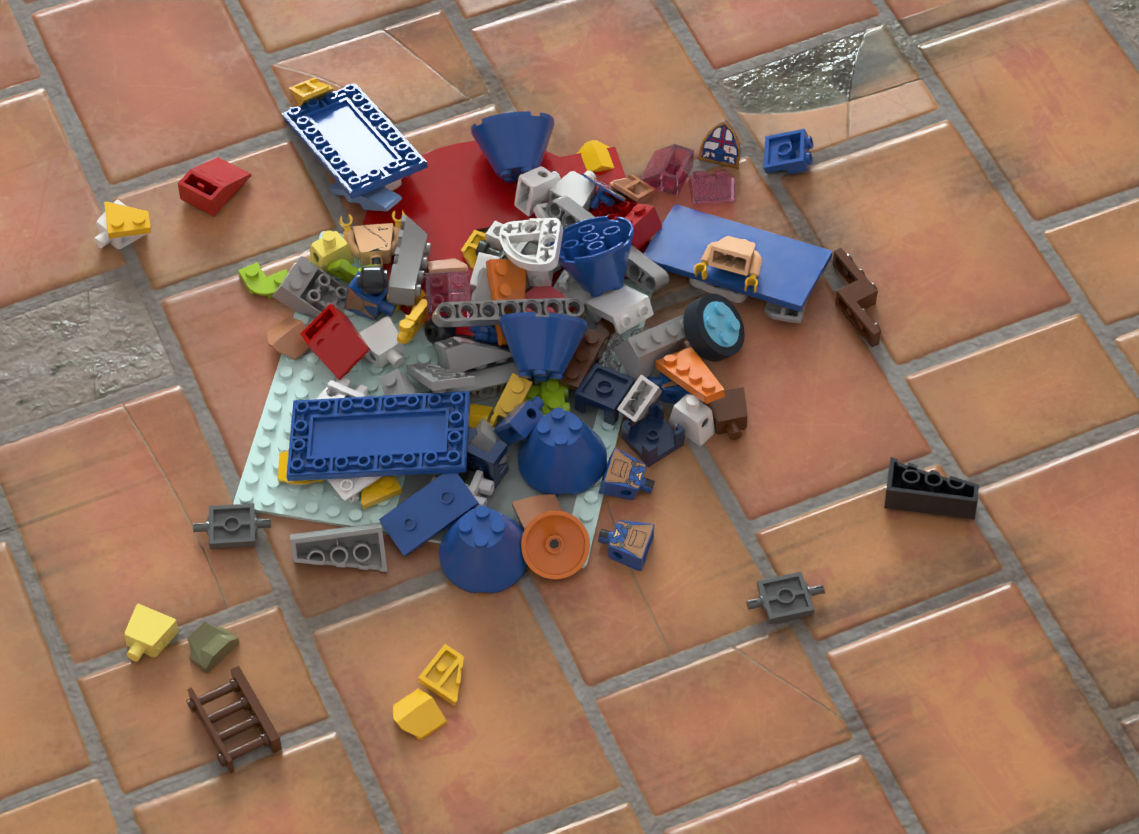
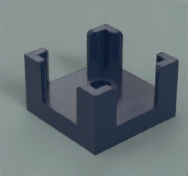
(603, 390)
(653, 436)
(487, 461)

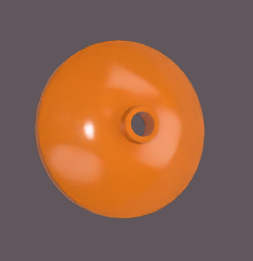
(571, 549)

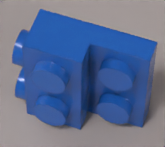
(788, 152)

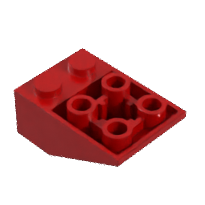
(211, 185)
(642, 216)
(335, 341)

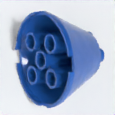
(514, 142)
(597, 253)
(542, 344)
(562, 455)
(483, 551)

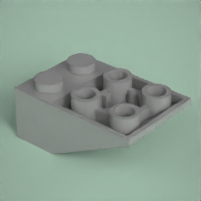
(310, 289)
(464, 354)

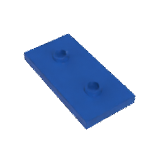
(428, 512)

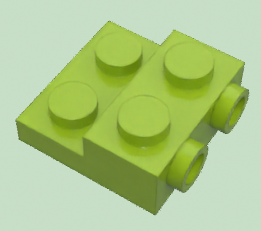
(551, 394)

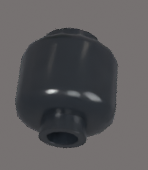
(372, 279)
(434, 333)

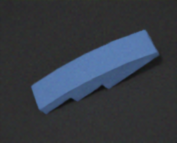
(378, 200)

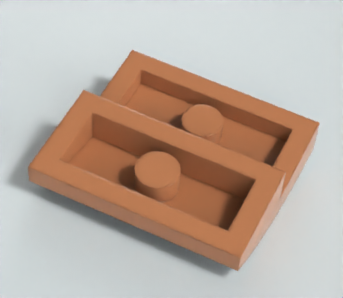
(532, 506)

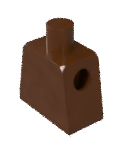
(730, 413)

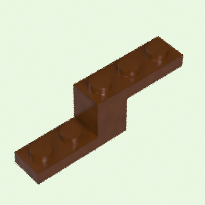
(856, 297)
(587, 354)

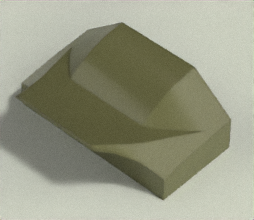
(210, 646)

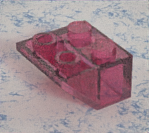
(669, 168)
(711, 187)
(447, 288)

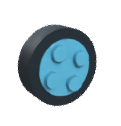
(713, 327)

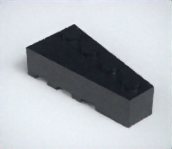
(929, 492)

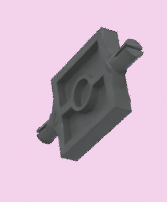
(232, 526)
(785, 597)

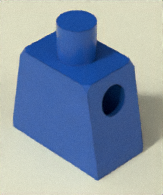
(520, 421)

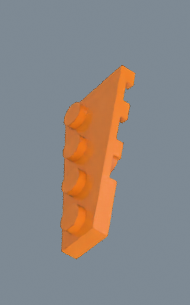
(505, 283)
(691, 374)

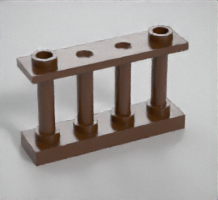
(247, 701)

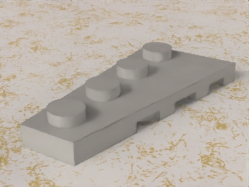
(437, 378)

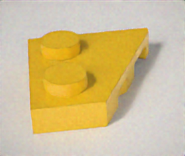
(126, 220)
(379, 491)
(444, 674)

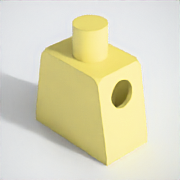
(329, 249)
(148, 632)

